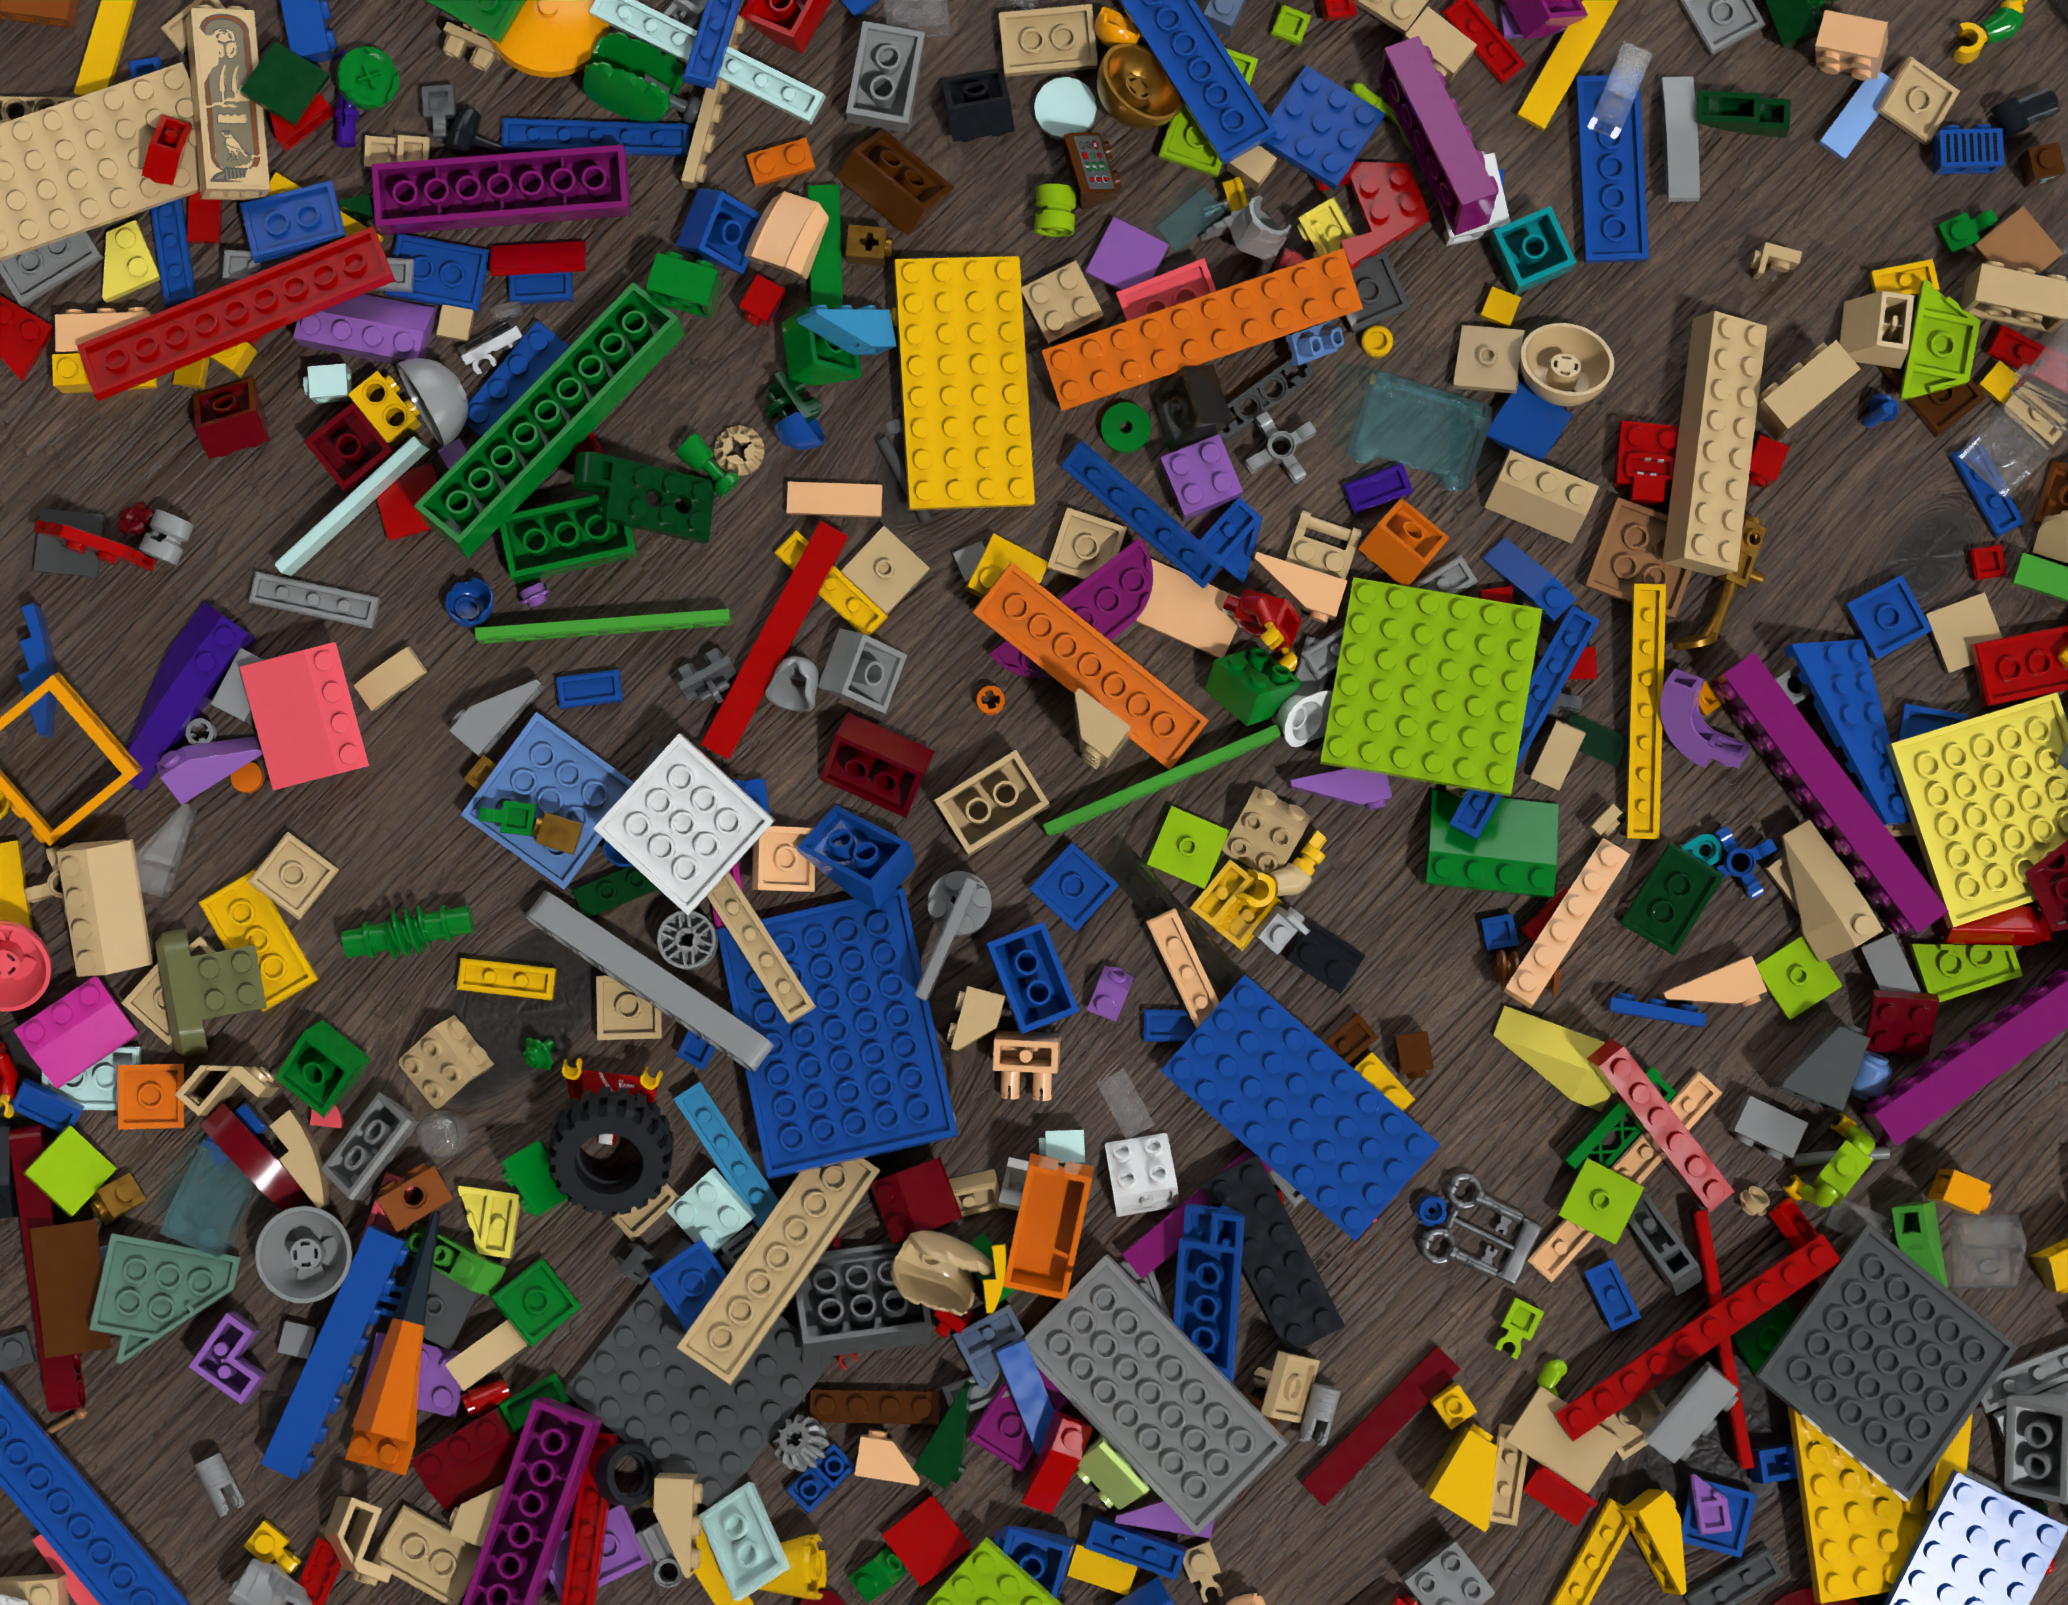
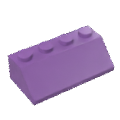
(370, 329)

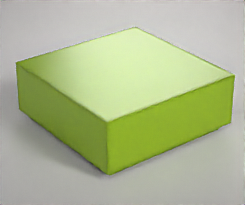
(1291, 25)

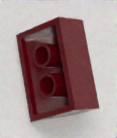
(877, 764)
(468, 1460)

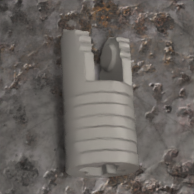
(1320, 1407)
(215, 1475)

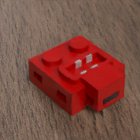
(1645, 460)

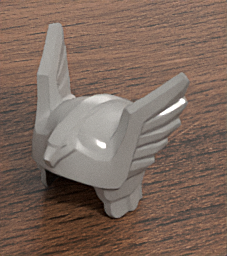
(1252, 233)
(267, 1585)

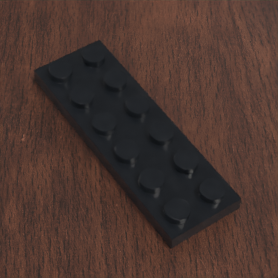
(1275, 1256)

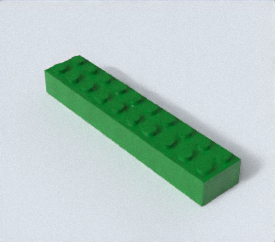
(550, 420)

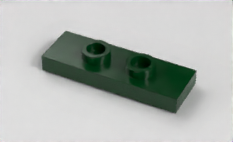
(612, 891)

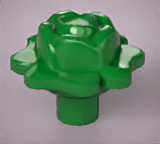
(538, 1053)

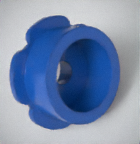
(1439, 1210)

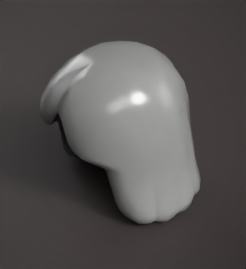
(789, 697)

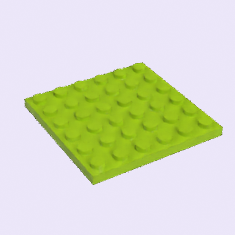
(1431, 686)

